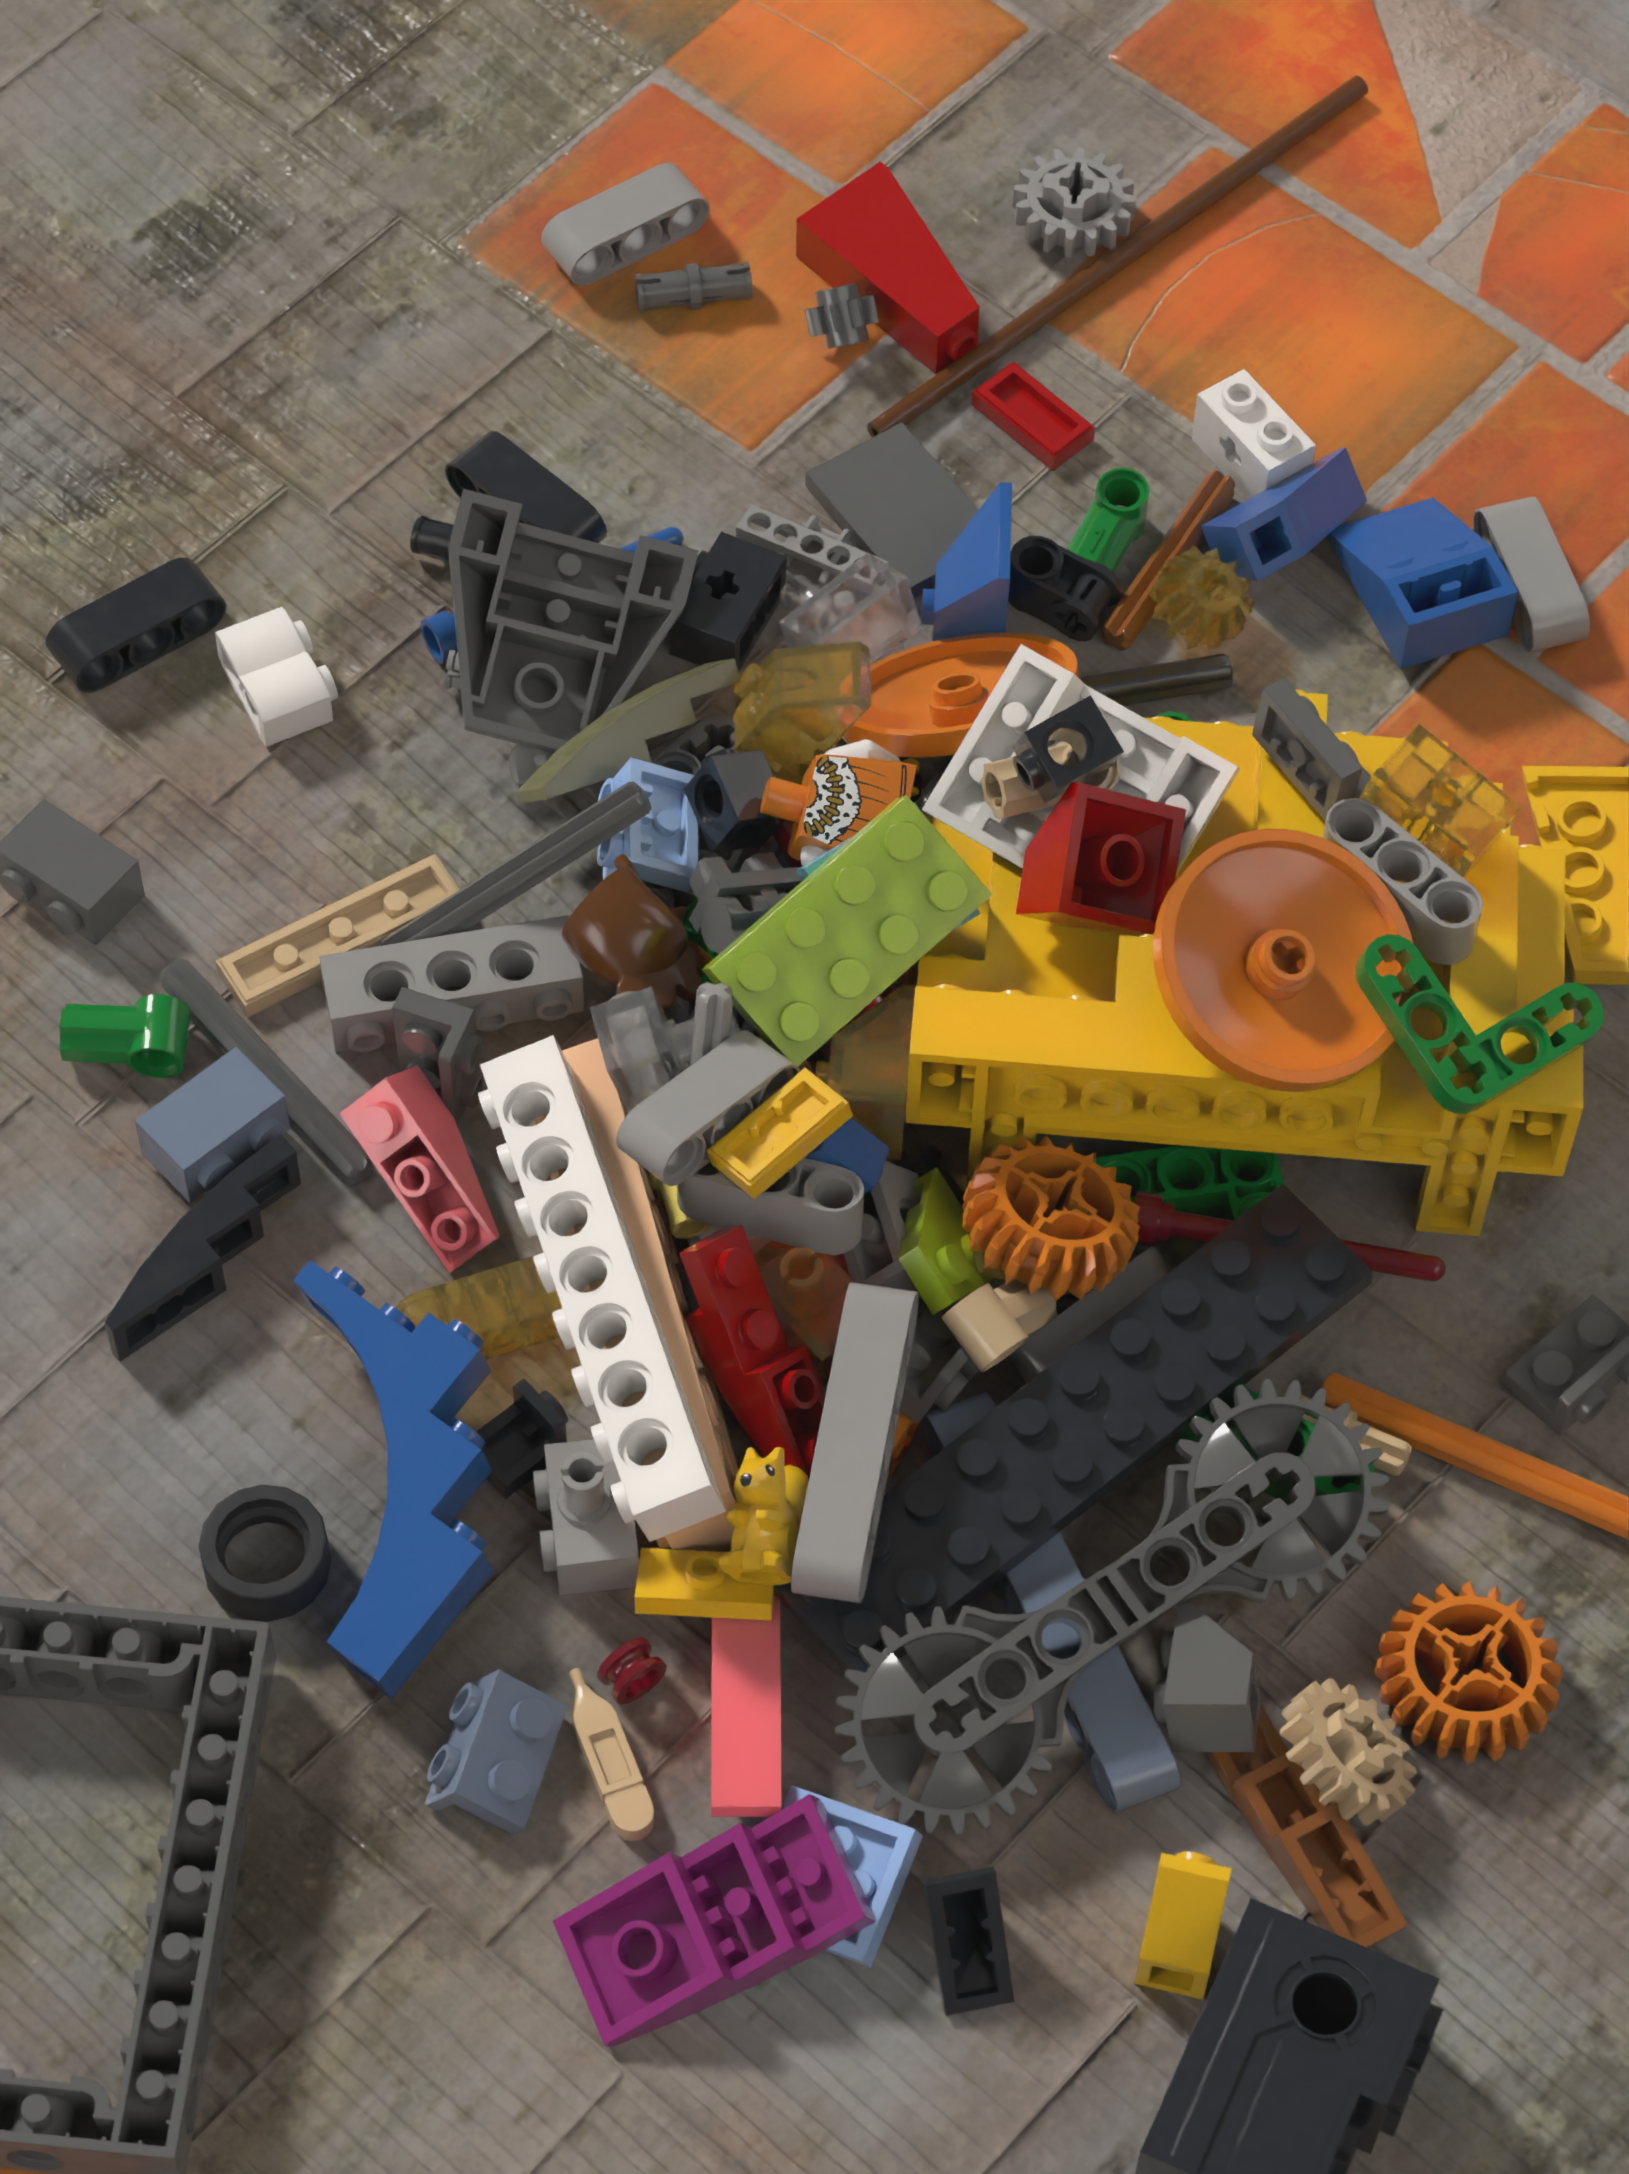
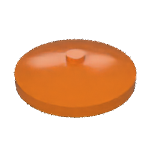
(936, 690)
(1264, 958)

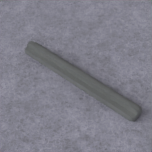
(529, 866)
(304, 1109)

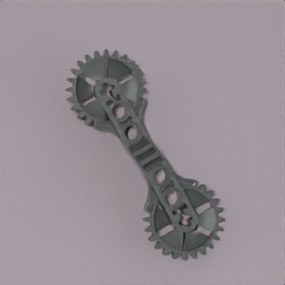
(1113, 1605)

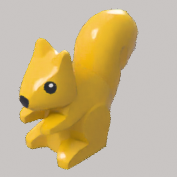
(765, 1519)

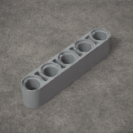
(855, 1443)

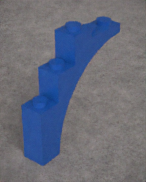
(420, 1566)

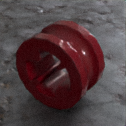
(631, 1670)

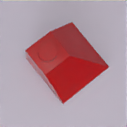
(1102, 861)

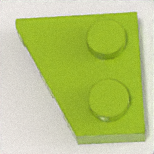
(937, 1246)

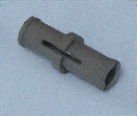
(693, 286)

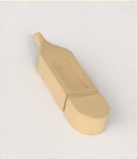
(611, 1763)

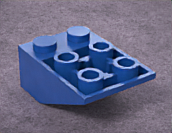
(1426, 581)

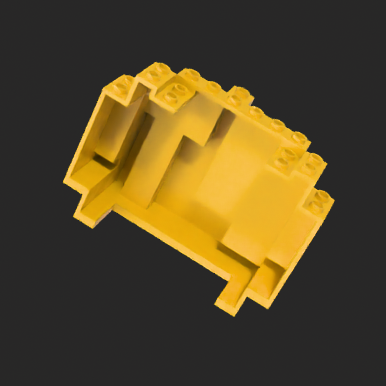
(1071, 1037)

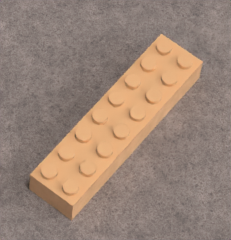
(657, 1255)

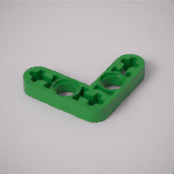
(1474, 1052)

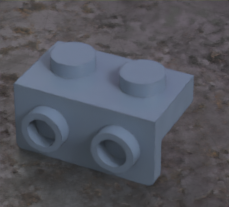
(495, 1750)

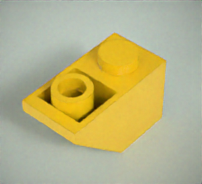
(1183, 1924)

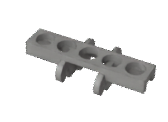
(798, 538)

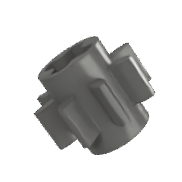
(841, 316)

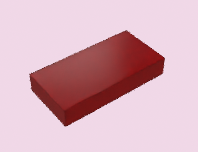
(1033, 416)

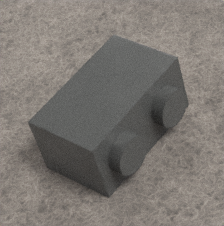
(69, 872)

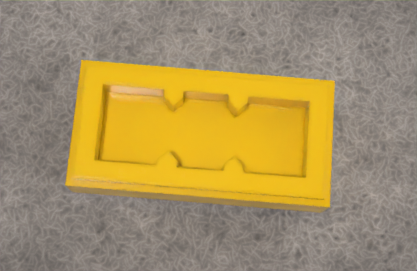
(779, 1133)
(696, 1586)

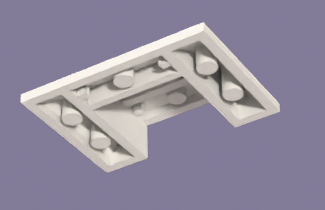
(1031, 691)

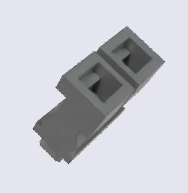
(735, 901)

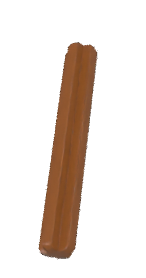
(1135, 605)

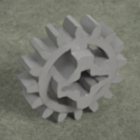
(1046, 197)

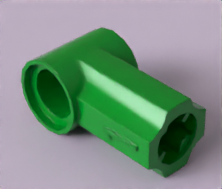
(1108, 528)
(144, 1036)

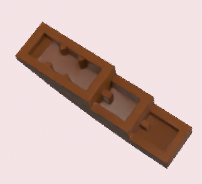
(1308, 1840)

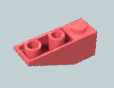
(424, 1164)

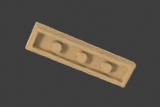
(290, 956)

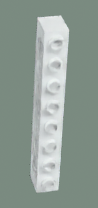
(681, 1484)

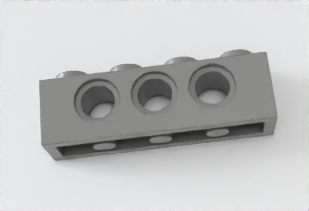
(471, 960)

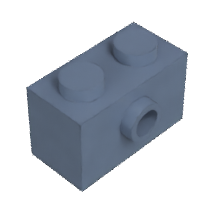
(212, 1124)

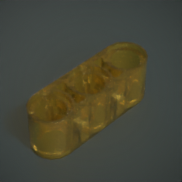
(499, 1304)

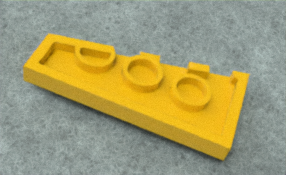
(1589, 819)

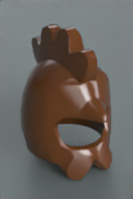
(635, 939)

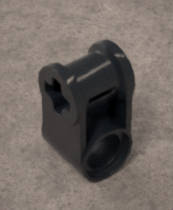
(1059, 587)

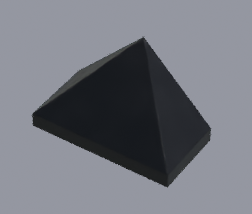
(969, 1941)

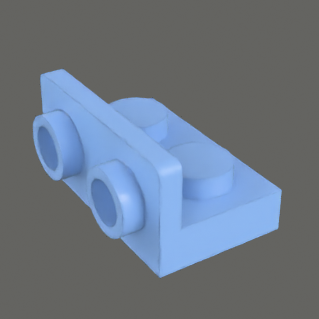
(666, 839)

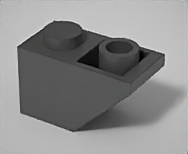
(1209, 1687)

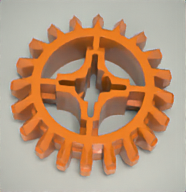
(1050, 1218)
(1432, 1635)

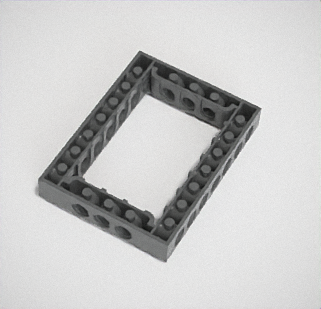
(222, 1683)

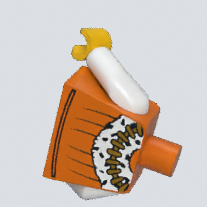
(838, 796)

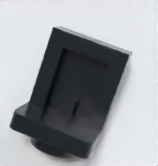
(518, 1437)

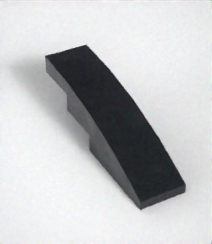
(188, 1262)

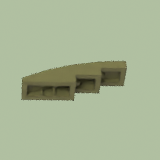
(621, 732)

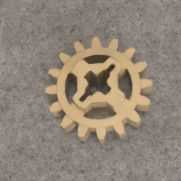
(1348, 1751)

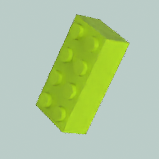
(848, 931)

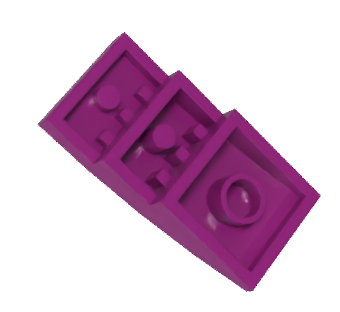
(712, 1921)

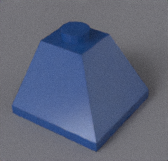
(974, 574)

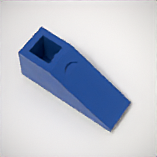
(1287, 517)

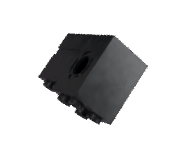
(1293, 2055)

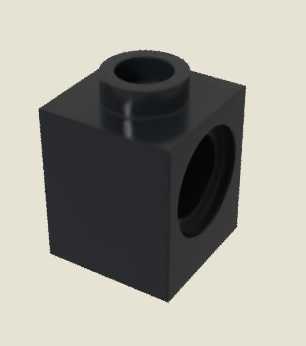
(1084, 730)
(728, 800)

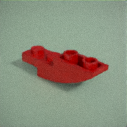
(743, 1345)

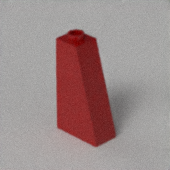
(880, 242)

